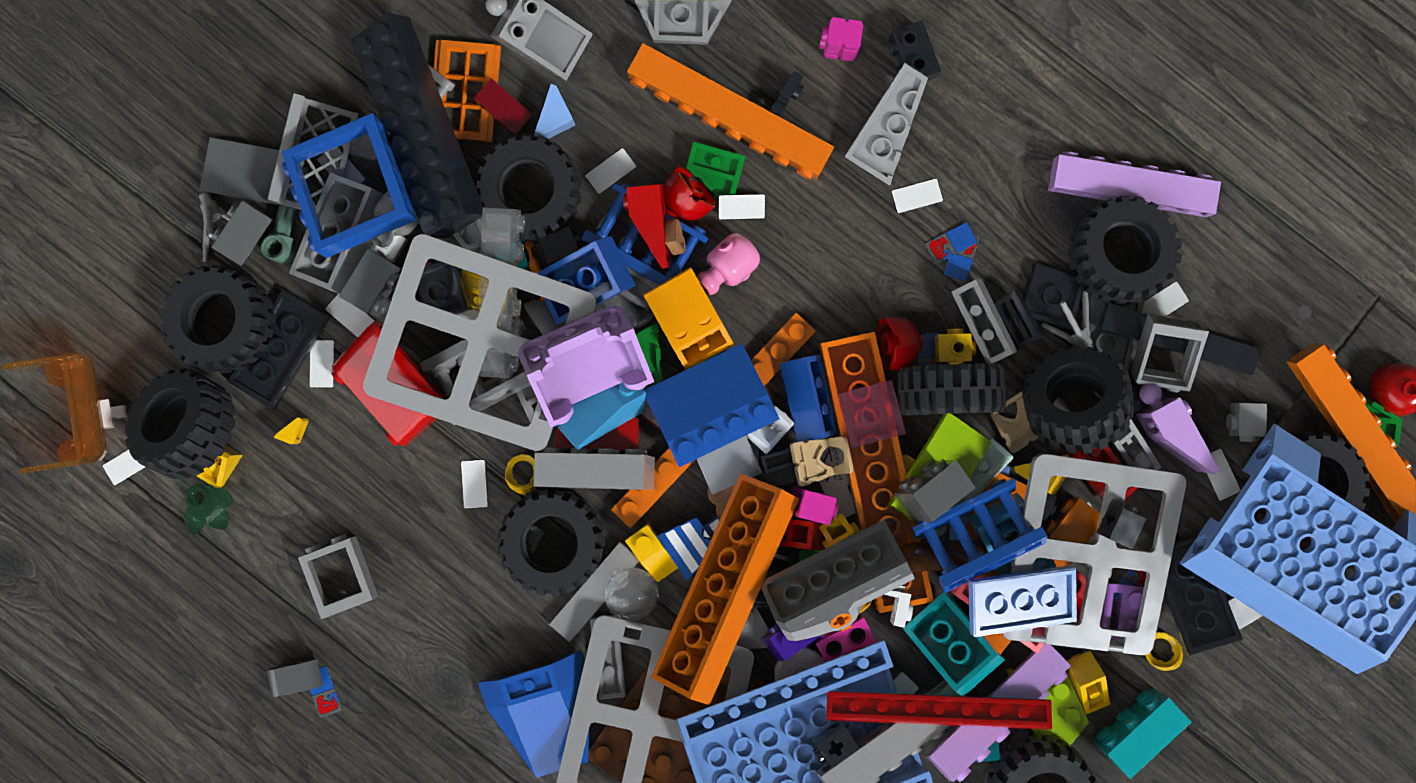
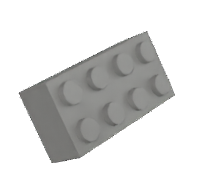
(594, 471)

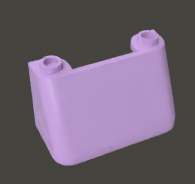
(583, 362)

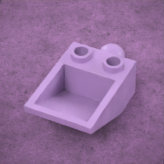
(1172, 428)

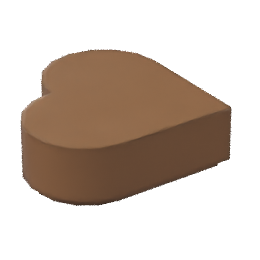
(674, 237)

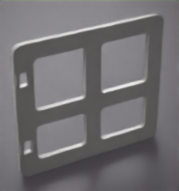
(480, 333)
(1102, 553)
(644, 720)

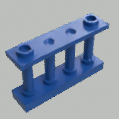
(645, 265)
(1002, 551)

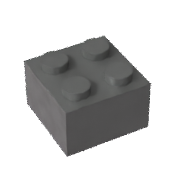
(242, 231)
(372, 284)
(933, 489)

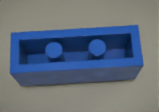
(809, 398)

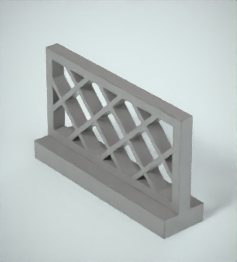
(291, 138)

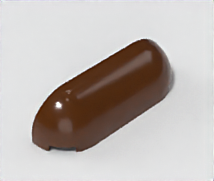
(922, 558)

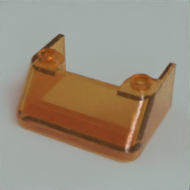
(78, 376)

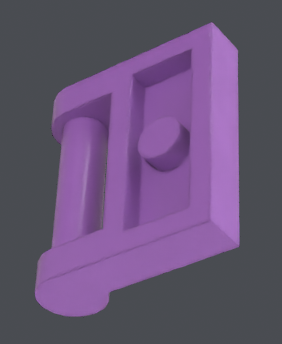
(1128, 606)

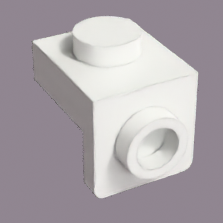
(769, 435)
(902, 609)

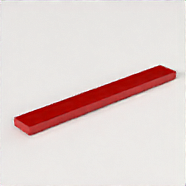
(939, 710)

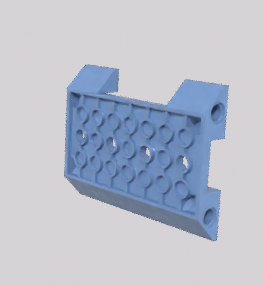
(1308, 587)

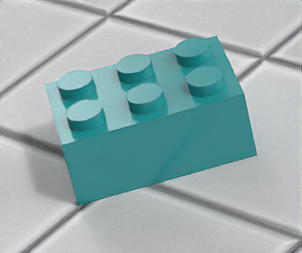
(946, 641)
(1141, 731)

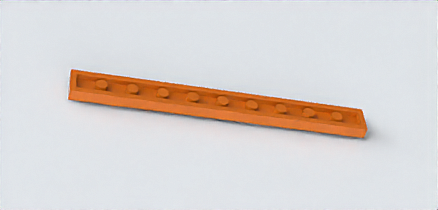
(666, 471)

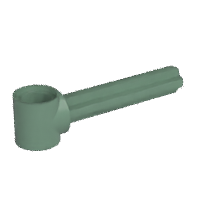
(281, 233)

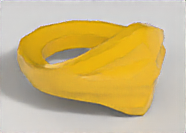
(511, 482)
(1176, 659)

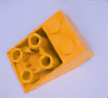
(688, 319)

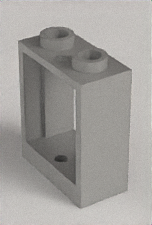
(1175, 327)
(359, 565)

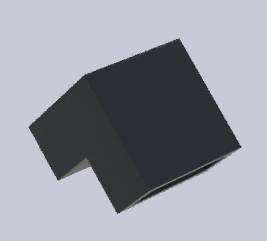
(779, 467)

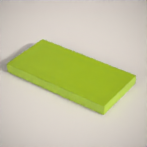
(949, 441)

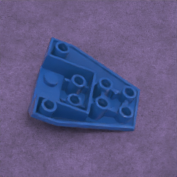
(537, 709)

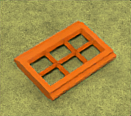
(491, 70)

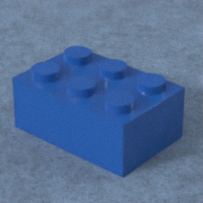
(594, 269)

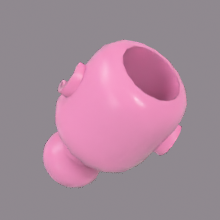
(729, 263)

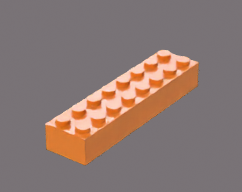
(724, 589)

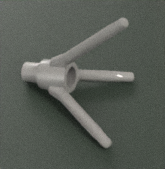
(211, 213)
(1080, 337)

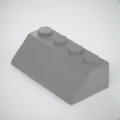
(338, 209)

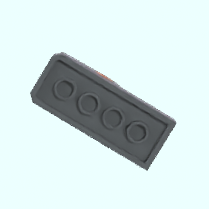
(833, 585)

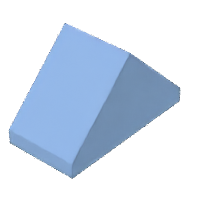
(554, 115)

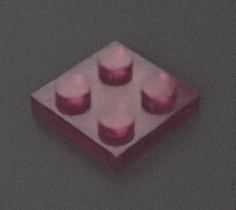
(871, 414)

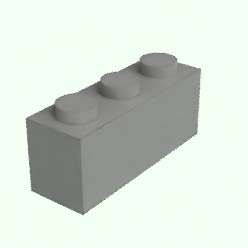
(984, 321)

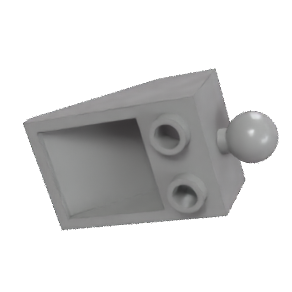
(544, 34)

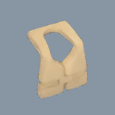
(1017, 430)
(808, 463)

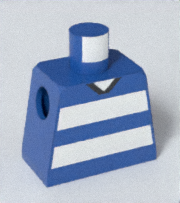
(688, 543)

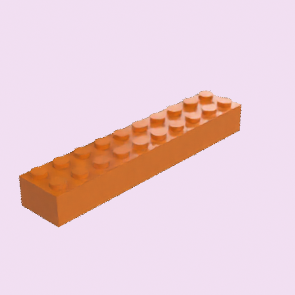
(877, 465)

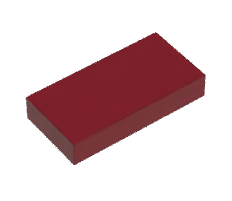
(502, 107)

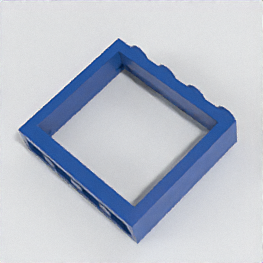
(365, 231)

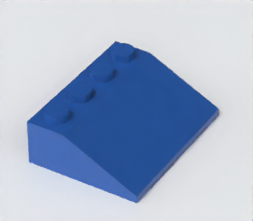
(711, 405)

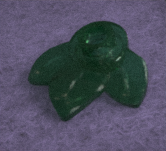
(209, 511)

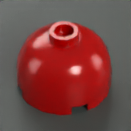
(686, 197)
(899, 342)
(1394, 388)

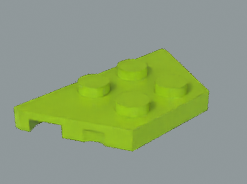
(1067, 712)

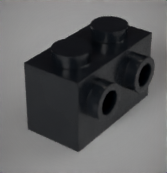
(914, 47)

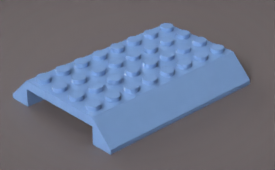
(771, 728)

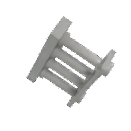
(441, 364)

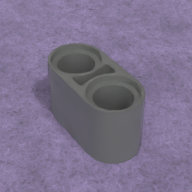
(294, 677)

